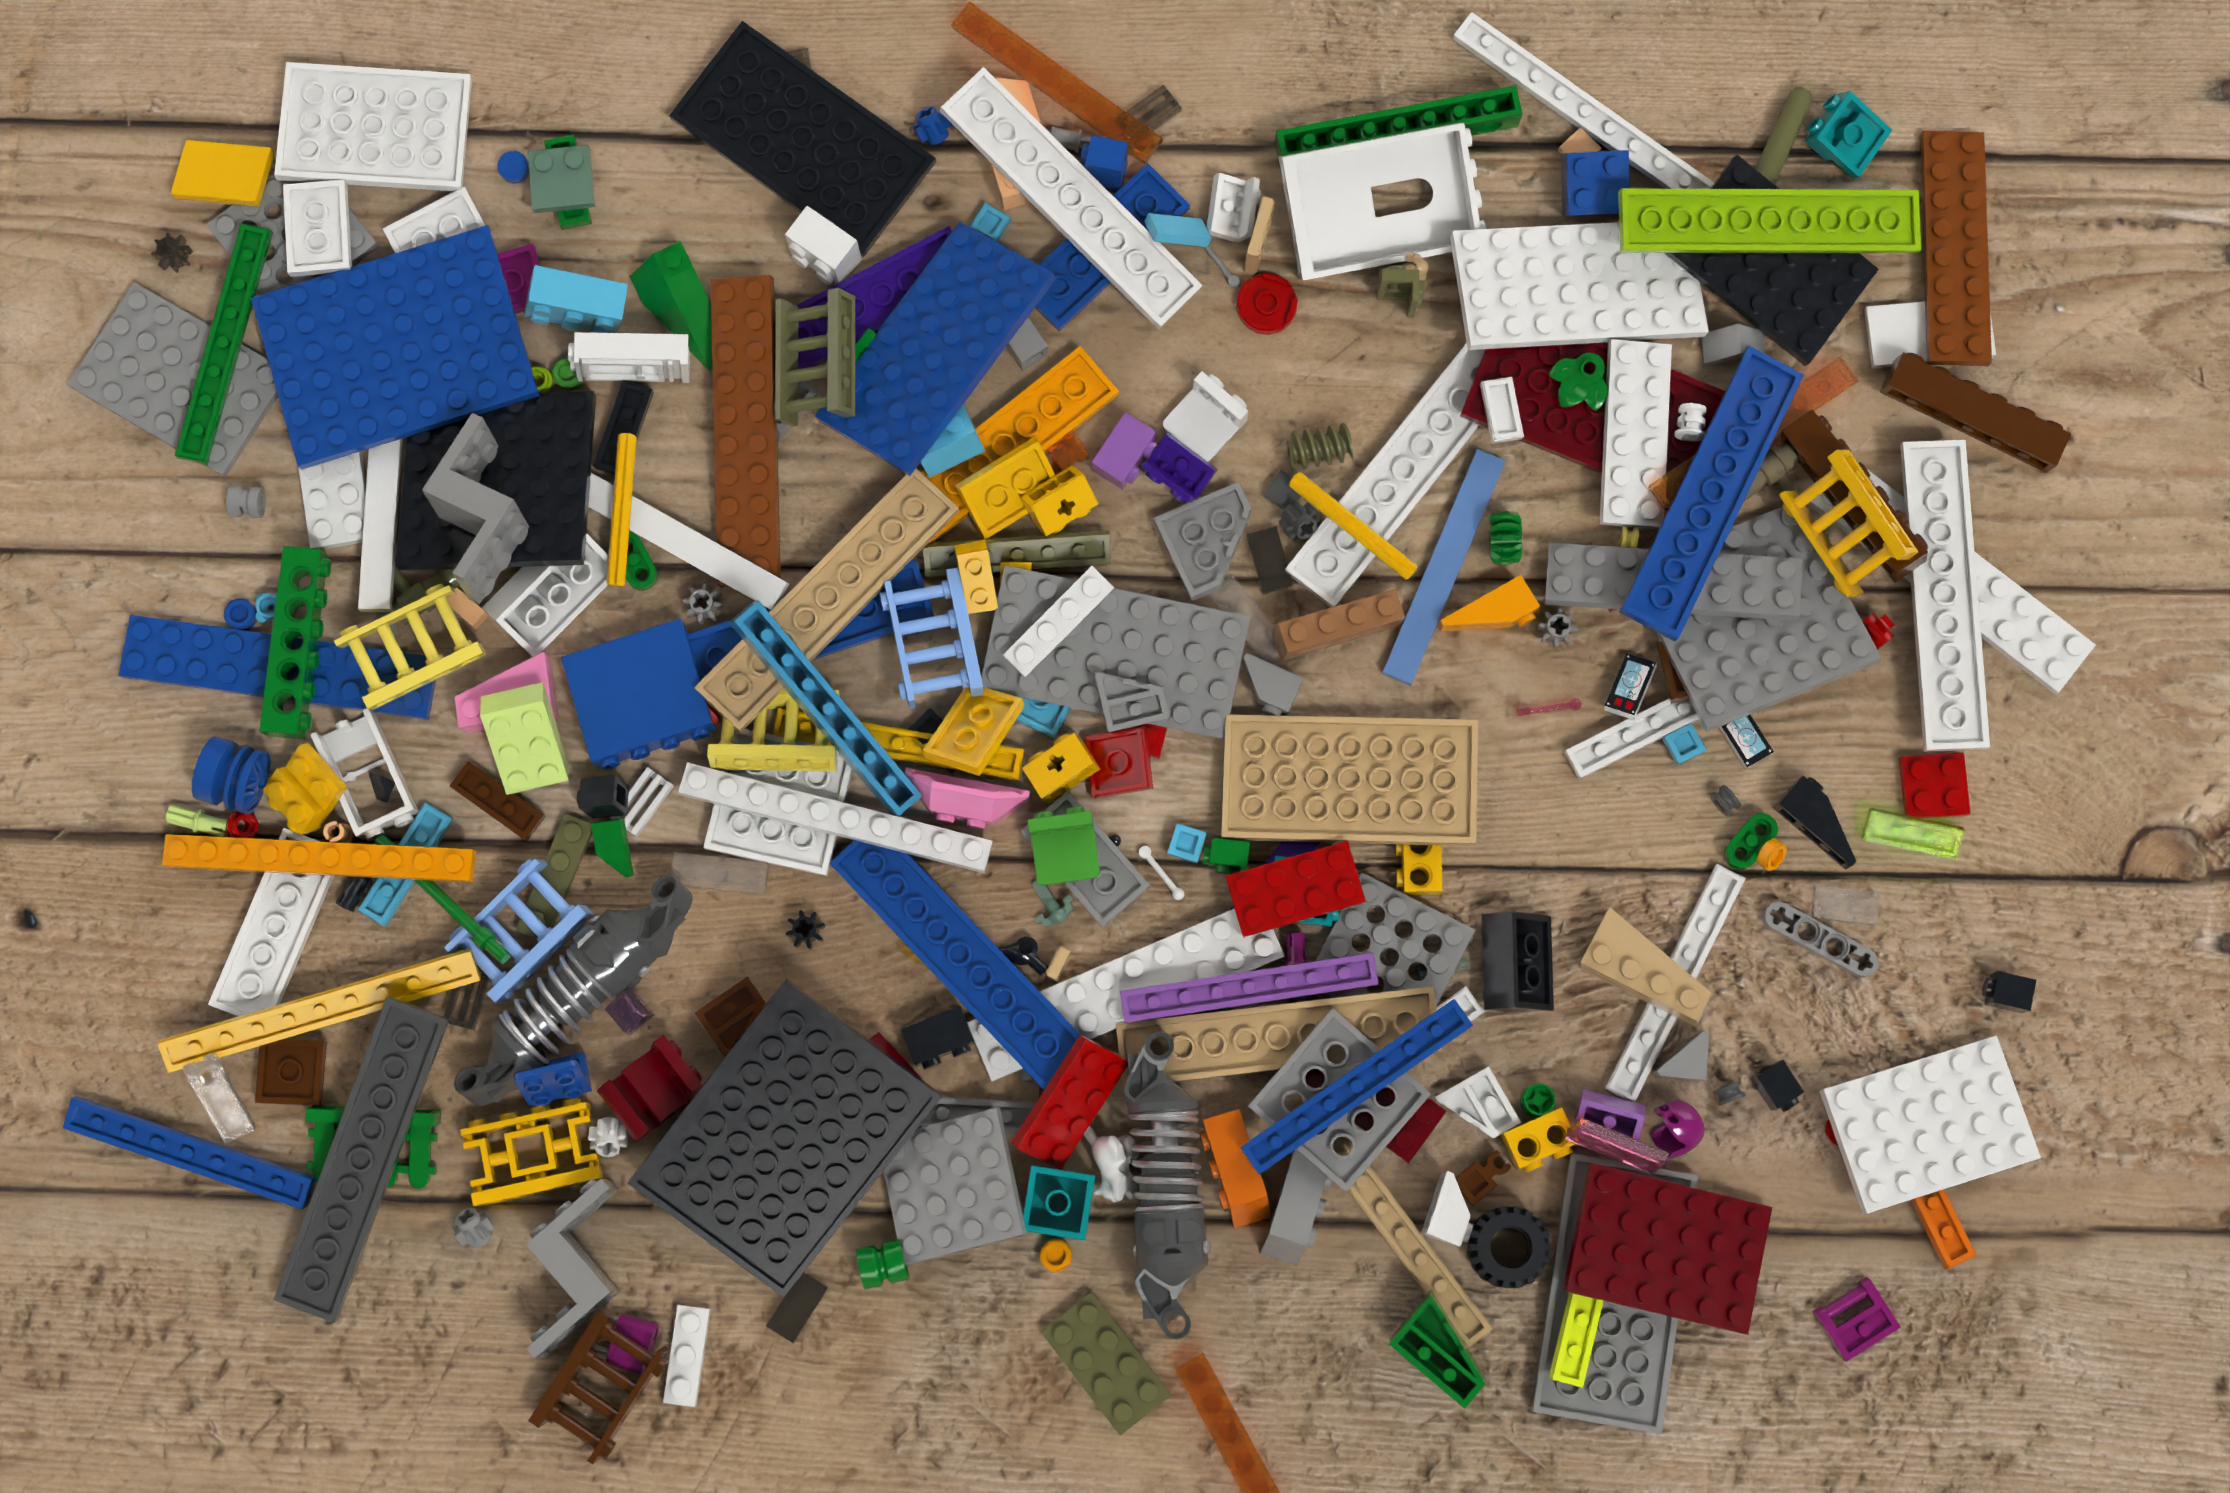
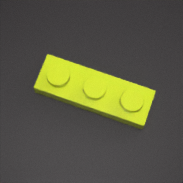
(1575, 1340)

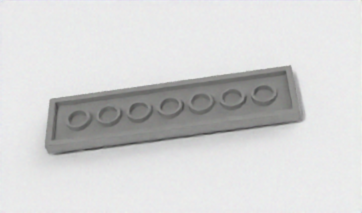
(1735, 587)

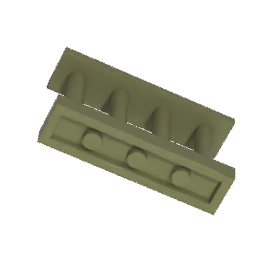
(838, 369)

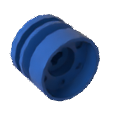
(230, 775)

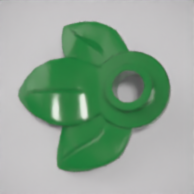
(1577, 384)

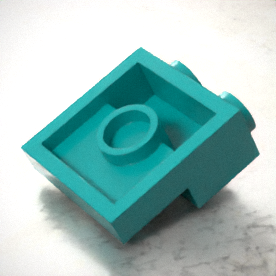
(1847, 133)

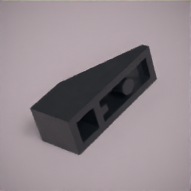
(1814, 816)

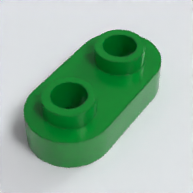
(639, 561)
(1749, 841)

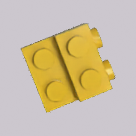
(304, 790)

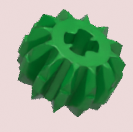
(1505, 537)

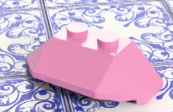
(966, 799)

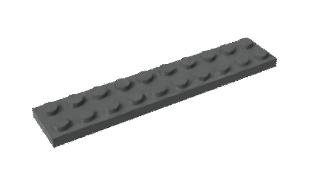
(361, 1159)

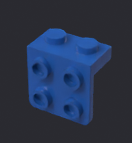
(559, 1079)

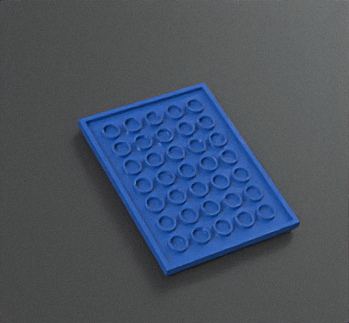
(394, 347)

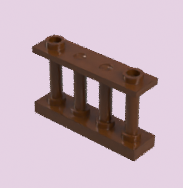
(567, 1383)

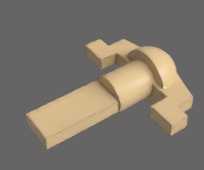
(1418, 264)

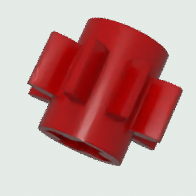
(1879, 629)

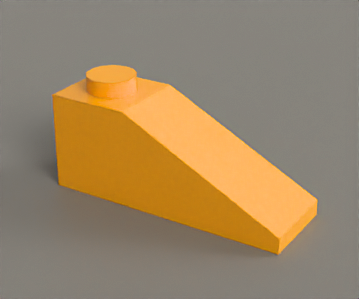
(1498, 609)

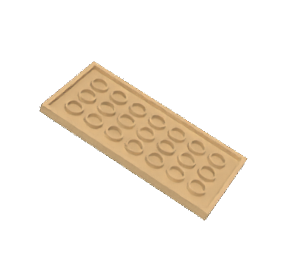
(1350, 780)

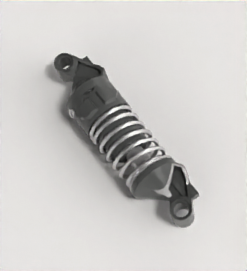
(599, 965)
(1169, 1222)

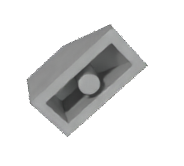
(1272, 686)

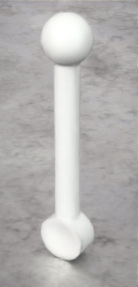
(1145, 853)

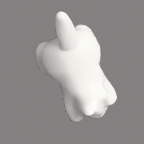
(1113, 1159)

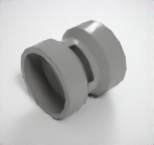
(247, 501)

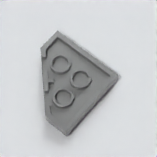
(1205, 537)

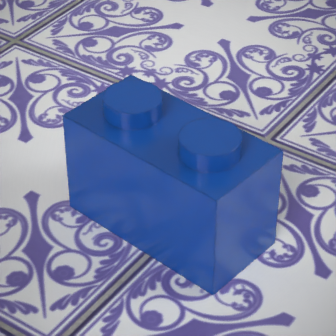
(1106, 161)

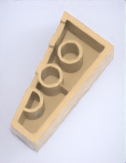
(1640, 968)

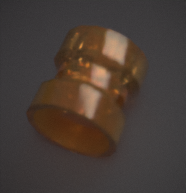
(1068, 453)

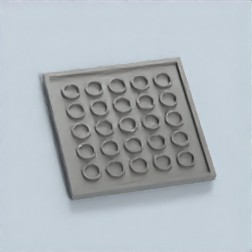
(1754, 663)

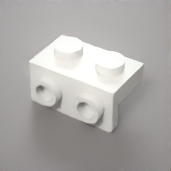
(1233, 207)

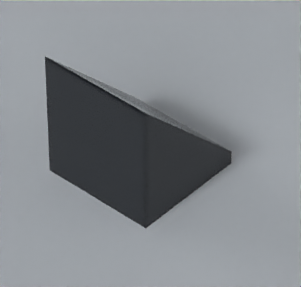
(381, 786)

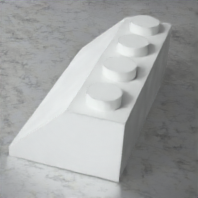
(548, 598)

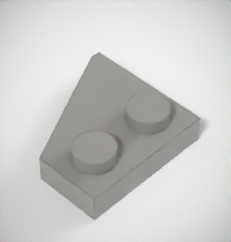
(1130, 702)

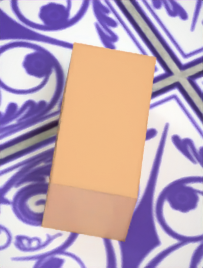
(467, 609)

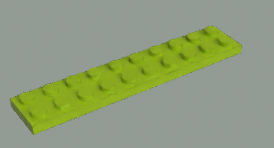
(1768, 221)

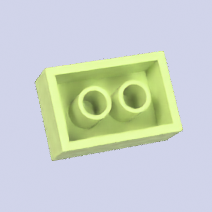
(524, 738)

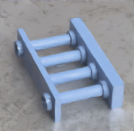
(962, 647)
(549, 939)

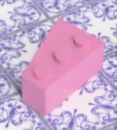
(529, 672)

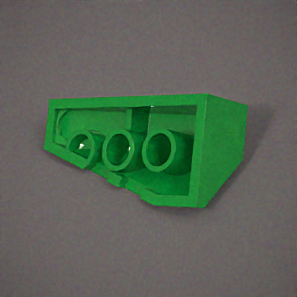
(677, 298)

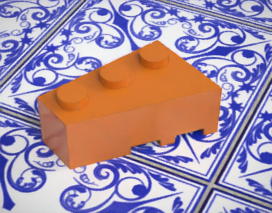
(1240, 1182)

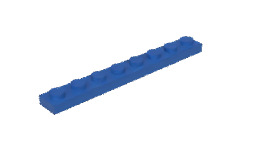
(1356, 1086)
(189, 1152)

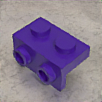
(1179, 469)

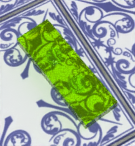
(1913, 833)

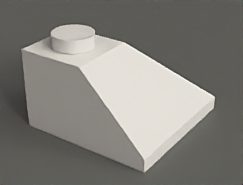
(1448, 1213)

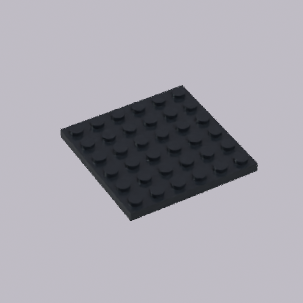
(538, 463)

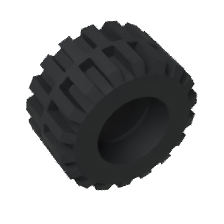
(1536, 1240)

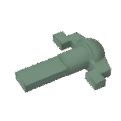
(1057, 914)

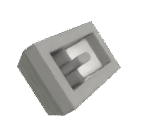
(1729, 344)
(1688, 1062)

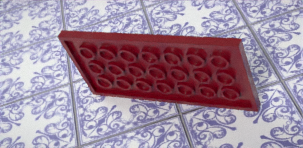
(1575, 430)

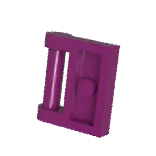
(1861, 1329)

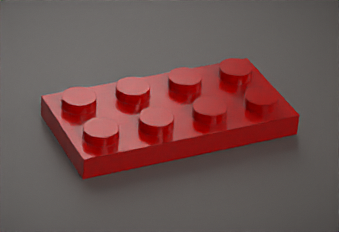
(1295, 889)
(1070, 1102)

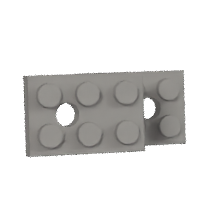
(478, 509)
(571, 1266)

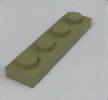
(562, 867)

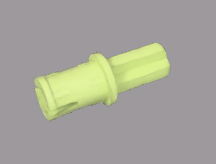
(197, 821)

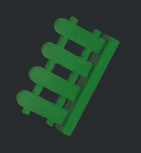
(419, 1137)

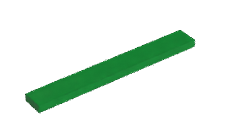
(223, 344)

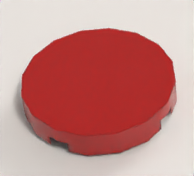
(1267, 303)

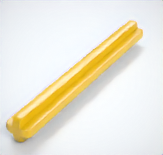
(621, 509)
(1353, 525)

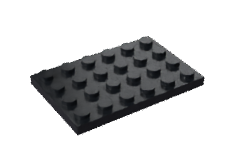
(1784, 295)

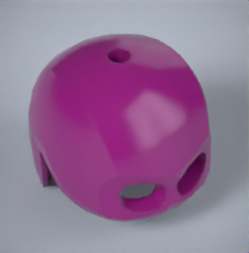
(1681, 1129)

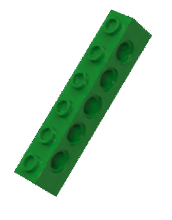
(295, 564)

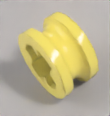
(1628, 538)

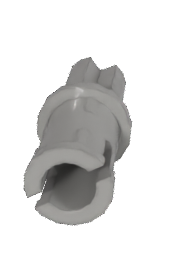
(1071, 139)

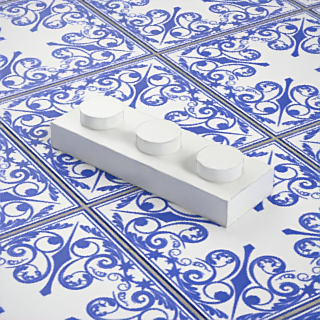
(687, 1355)

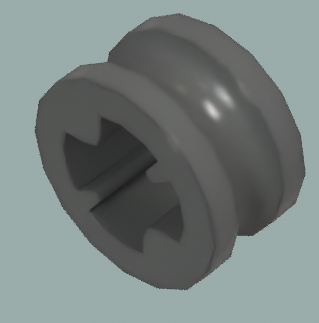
(1725, 800)
(1729, 1093)

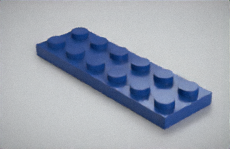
(1076, 277)

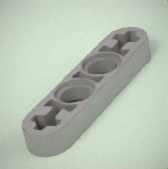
(1817, 944)

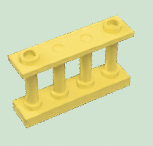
(407, 677)
(773, 757)

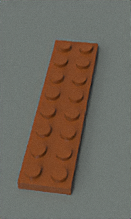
(1955, 248)

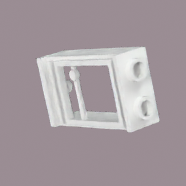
(630, 357)
(349, 740)

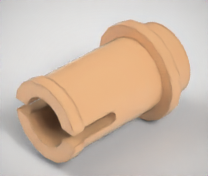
(332, 828)

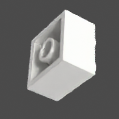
(822, 247)

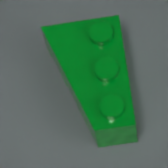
(1438, 1351)

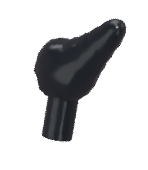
(1024, 953)

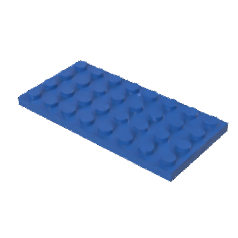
(938, 346)

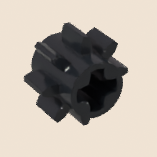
(813, 934)

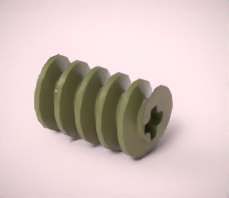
(1319, 446)

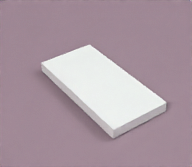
(1898, 330)

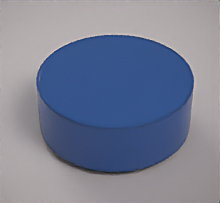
(513, 167)
(240, 614)

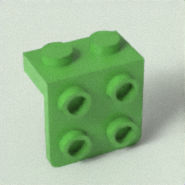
(1064, 846)

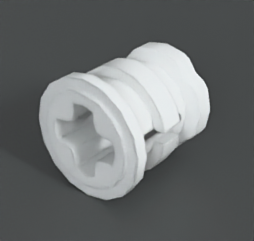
(1691, 422)

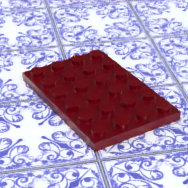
(1667, 1248)

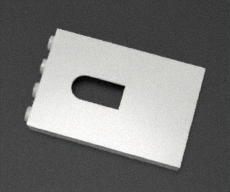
(1334, 206)

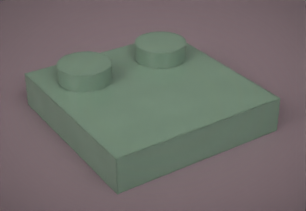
(561, 179)

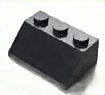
(1517, 962)

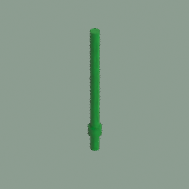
(481, 936)

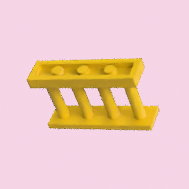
(1878, 519)

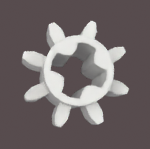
(608, 1137)

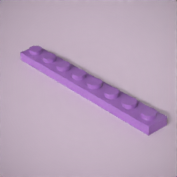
(1249, 987)

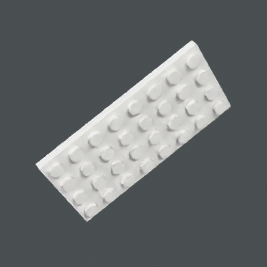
(1569, 288)

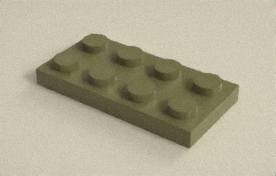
(1105, 1363)

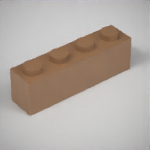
(1338, 624)

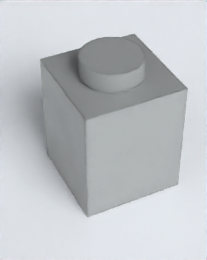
(1027, 345)

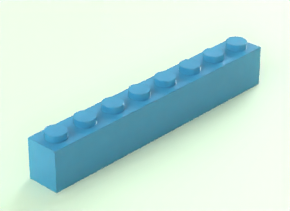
(825, 708)

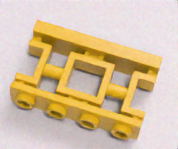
(536, 1177)

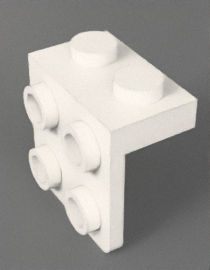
(1206, 417)

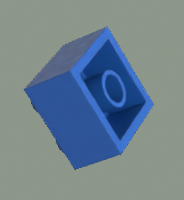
(1593, 181)

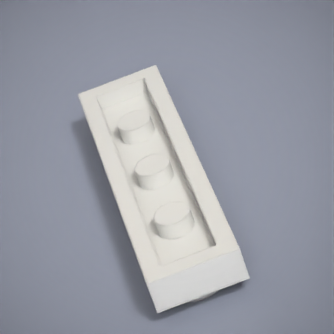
(1058, 621)

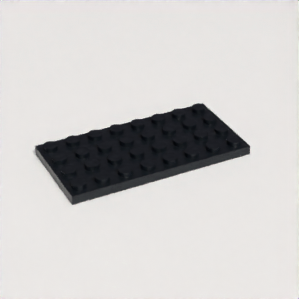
(802, 136)

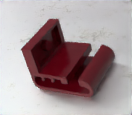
(651, 1088)

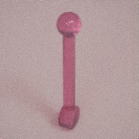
(1575, 704)

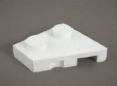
(1482, 1103)

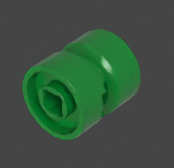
(881, 1264)

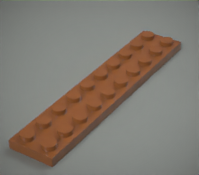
(745, 420)

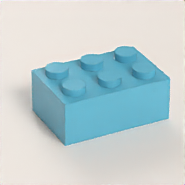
(575, 300)

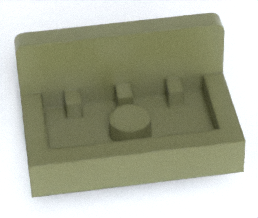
(1401, 284)

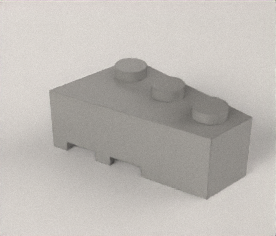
(1296, 1210)

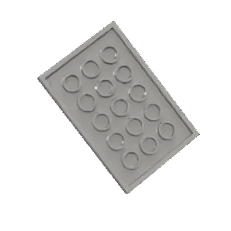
(148, 369)

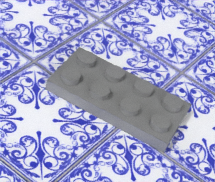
(1118, 879)

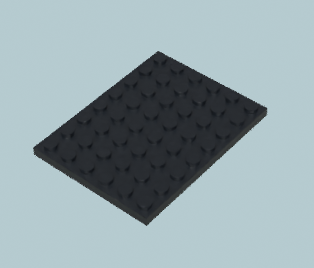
(784, 1138)

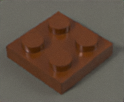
(291, 1072)

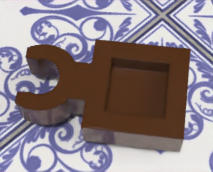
(1477, 1181)

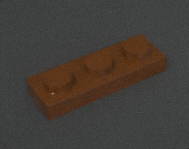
(492, 799)

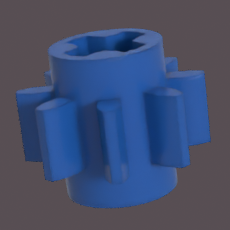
(931, 126)

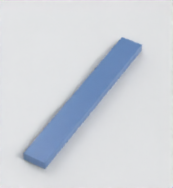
(1443, 567)

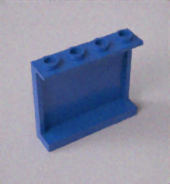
(638, 694)

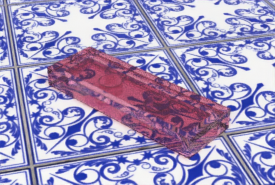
(1616, 1145)

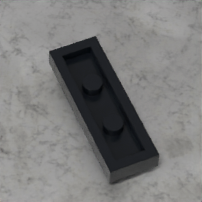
(626, 417)

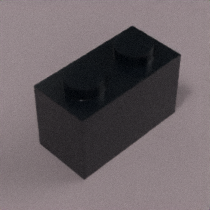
(938, 1037)

